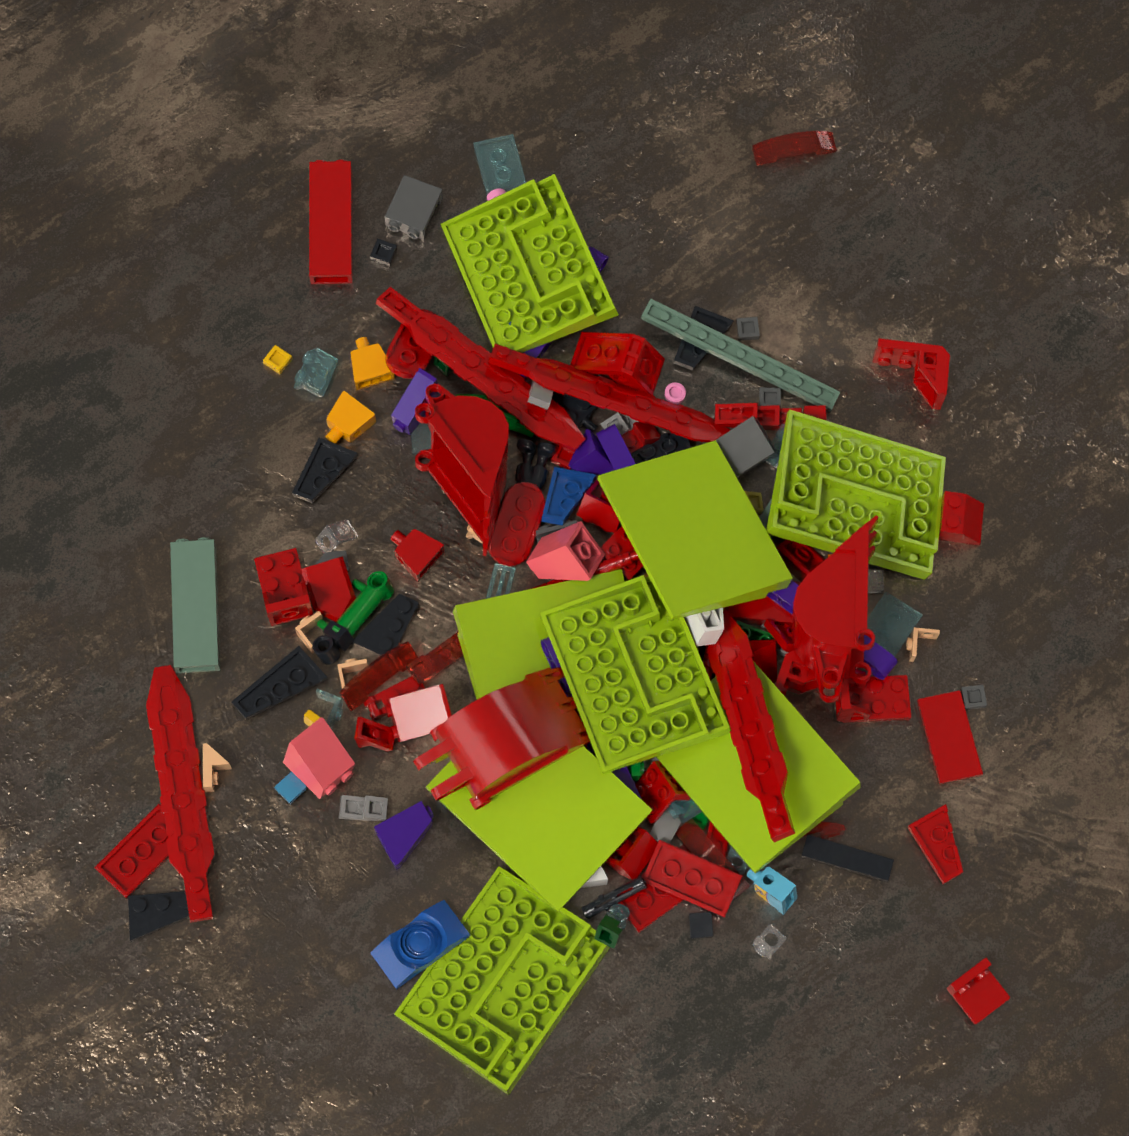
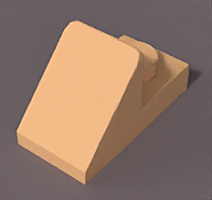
(211, 762)

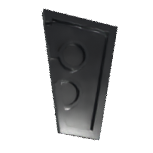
(665, 445)
(388, 626)

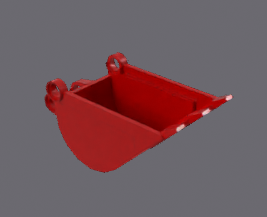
(467, 455)
(833, 614)
(506, 737)

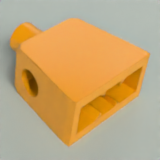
(369, 365)
(348, 419)

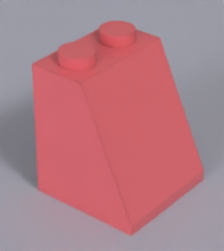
(566, 555)
(319, 759)

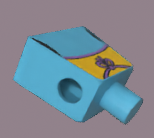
(774, 888)

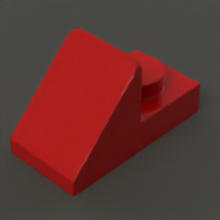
(640, 436)
(373, 734)

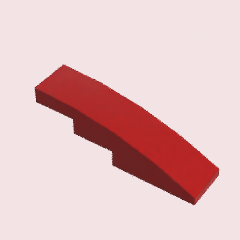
(734, 414)

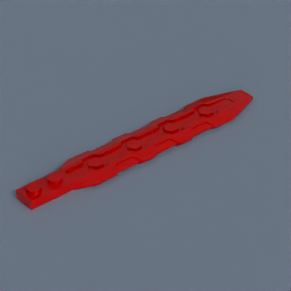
(471, 364)
(610, 395)
(751, 726)
(181, 788)

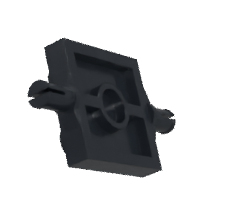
(577, 409)

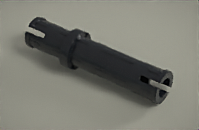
(591, 910)

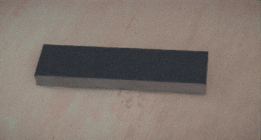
(847, 858)

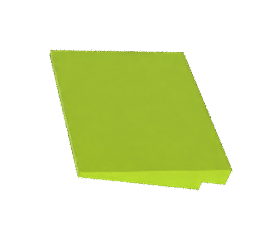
(528, 266)
(841, 478)
(695, 531)
(506, 631)
(633, 674)
(714, 781)
(554, 823)
(506, 983)

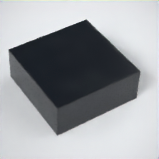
(383, 252)

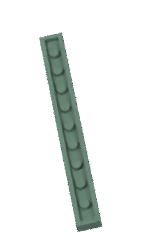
(739, 355)

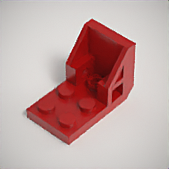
(621, 356)
(929, 365)
(283, 587)
(795, 675)
(874, 699)

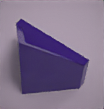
(591, 456)

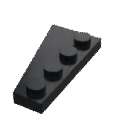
(283, 681)

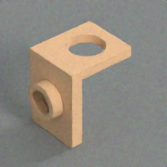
(307, 624)
(916, 633)
(349, 666)

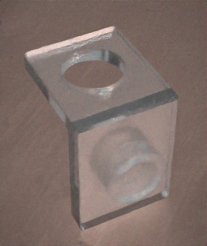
(337, 533)
(762, 947)

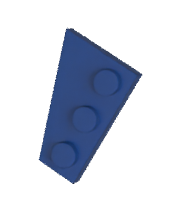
(565, 493)

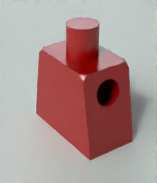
(416, 552)

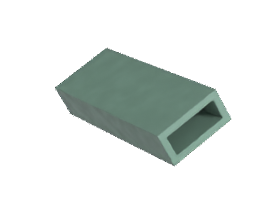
(195, 605)

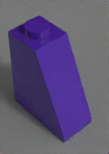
(415, 394)
(404, 832)

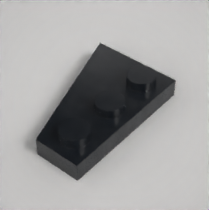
(691, 355)
(322, 469)
(155, 911)

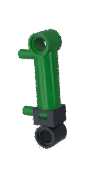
(340, 633)

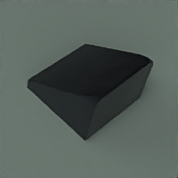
(700, 925)

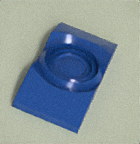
(419, 943)

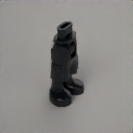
(538, 473)

